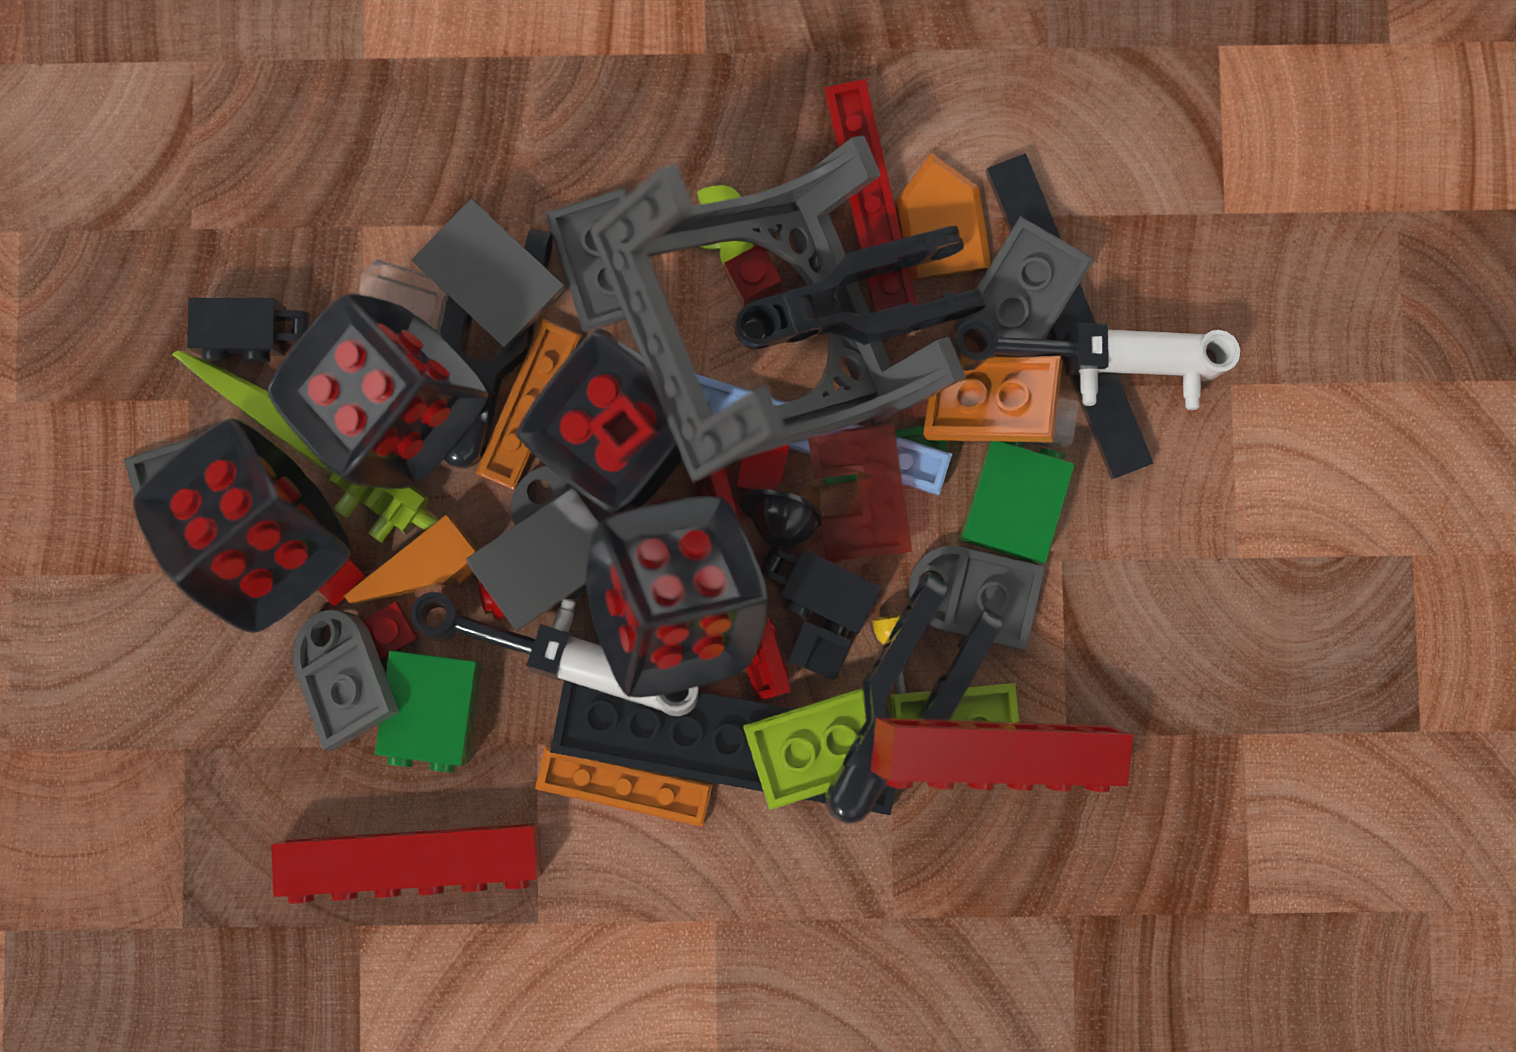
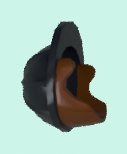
(783, 515)

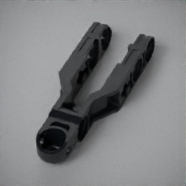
(811, 308)
(456, 331)
(855, 785)

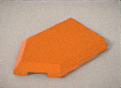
(941, 199)

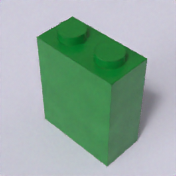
(1017, 501)
(435, 711)

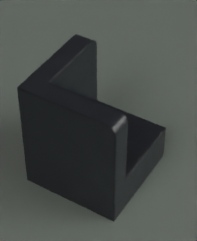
(819, 650)

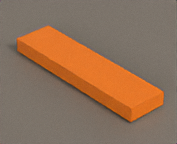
(505, 453)
(625, 787)

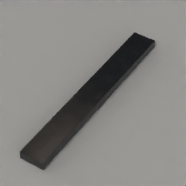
(1111, 416)

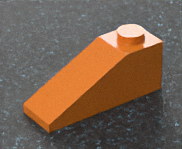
(426, 563)

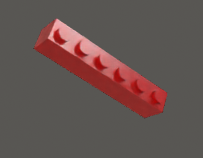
(1000, 754)
(405, 861)

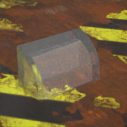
(406, 288)

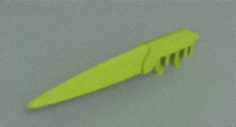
(395, 506)

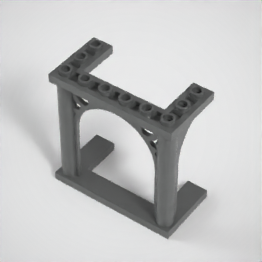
(663, 220)

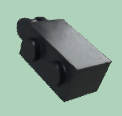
(242, 328)
(823, 590)

